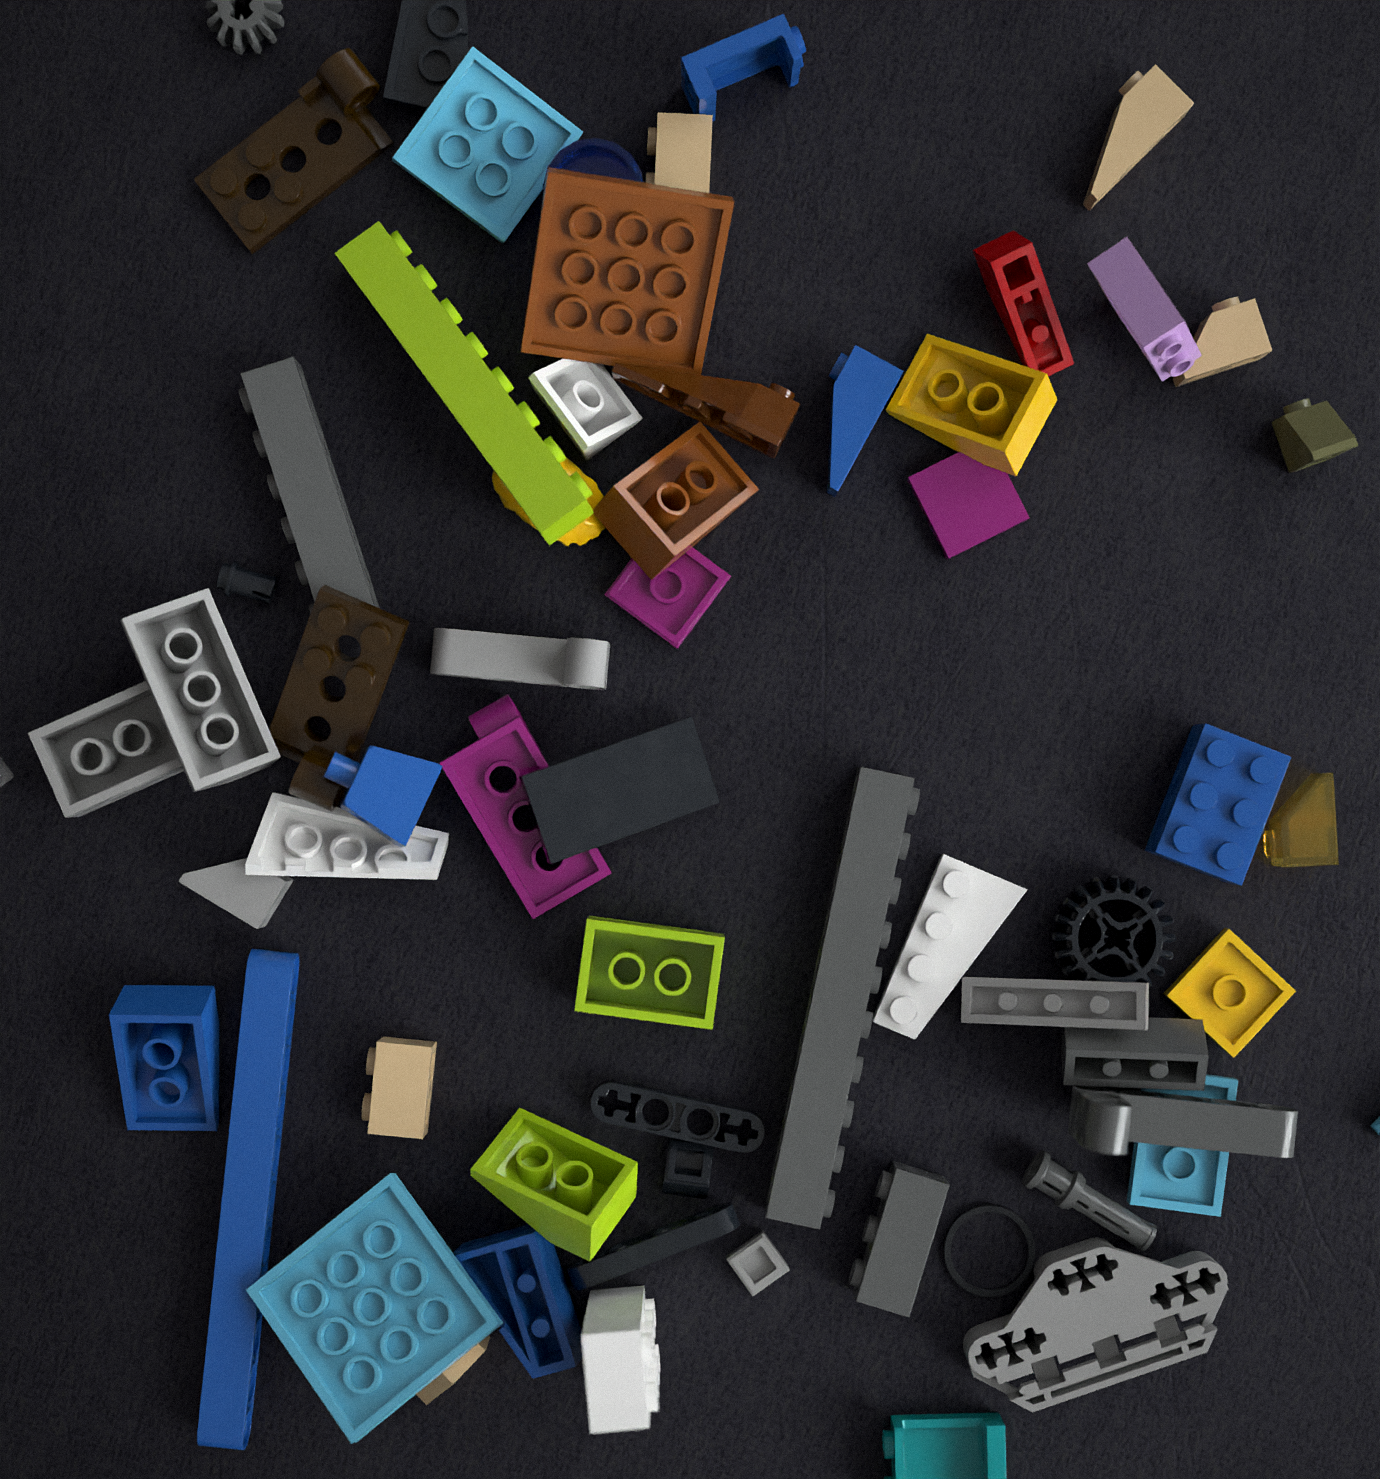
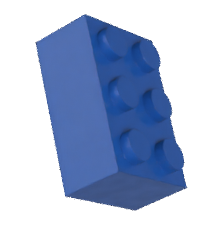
(1217, 803)

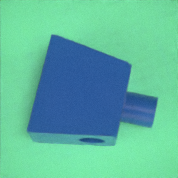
(385, 790)

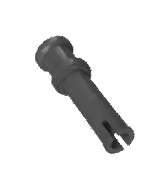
(1071, 1191)

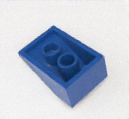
(167, 1056)

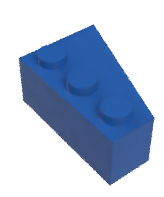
(529, 1293)

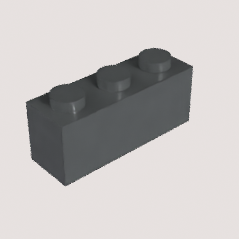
(1163, 1057)
(898, 1238)

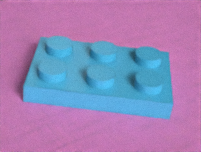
(1182, 1176)

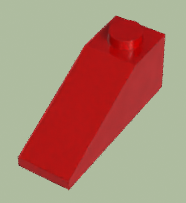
(1024, 302)

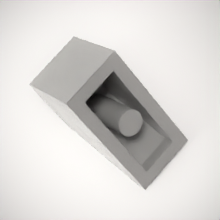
(245, 896)

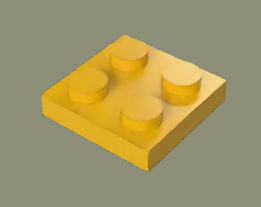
(1230, 992)

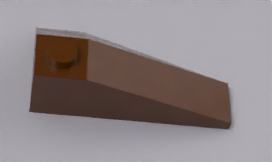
(733, 407)

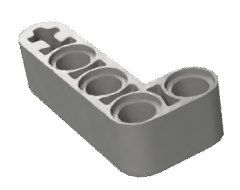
(520, 658)

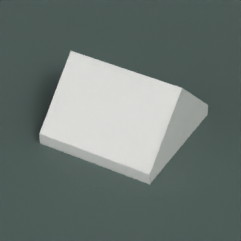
(585, 403)

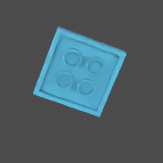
(486, 145)

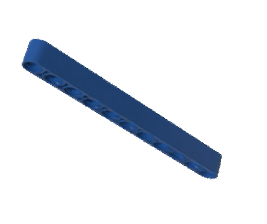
(248, 1198)

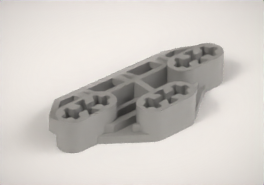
(1086, 1315)

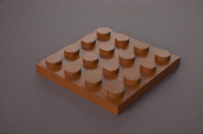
(625, 272)

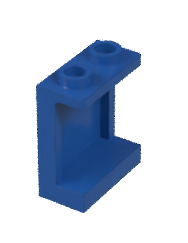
(739, 58)

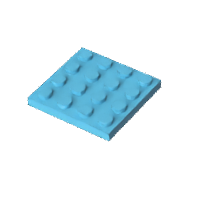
(374, 1307)

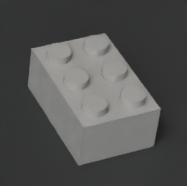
(106, 751)

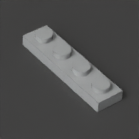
(1055, 1003)

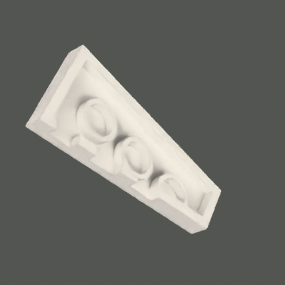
(315, 842)
(947, 935)

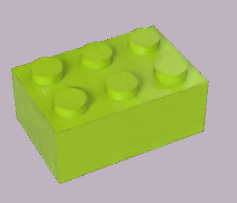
(649, 972)

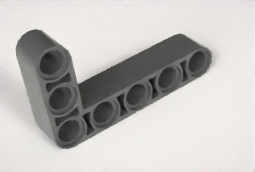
(1111, 1117)

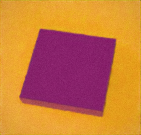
(966, 502)
(674, 598)

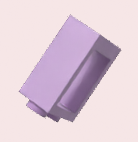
(1145, 310)

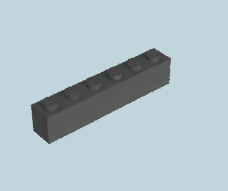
(305, 480)

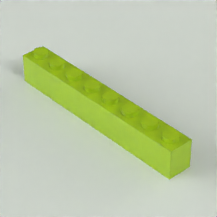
(465, 383)

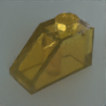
(1305, 826)

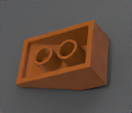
(674, 500)

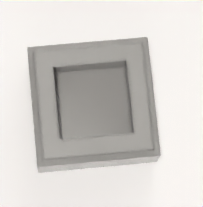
(757, 1263)

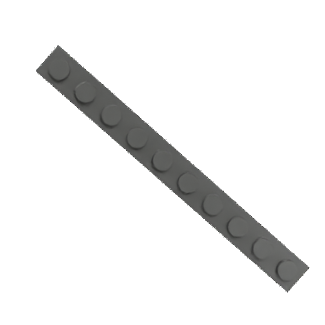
(839, 998)

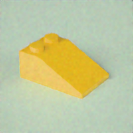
(974, 402)

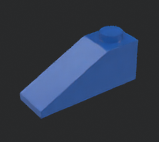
(856, 402)

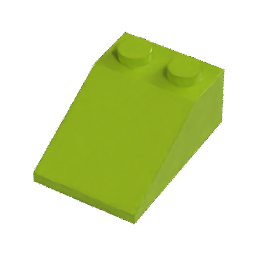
(558, 1182)

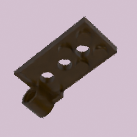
(332, 96)
(306, 695)

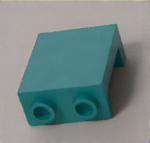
(946, 1446)

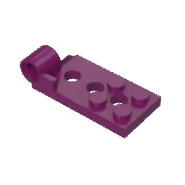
(508, 742)

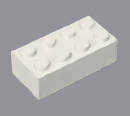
(620, 1359)

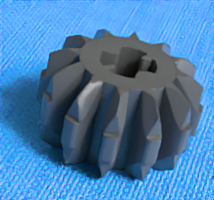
(244, 31)

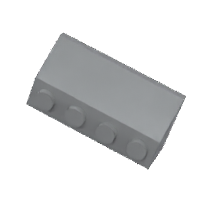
(201, 690)

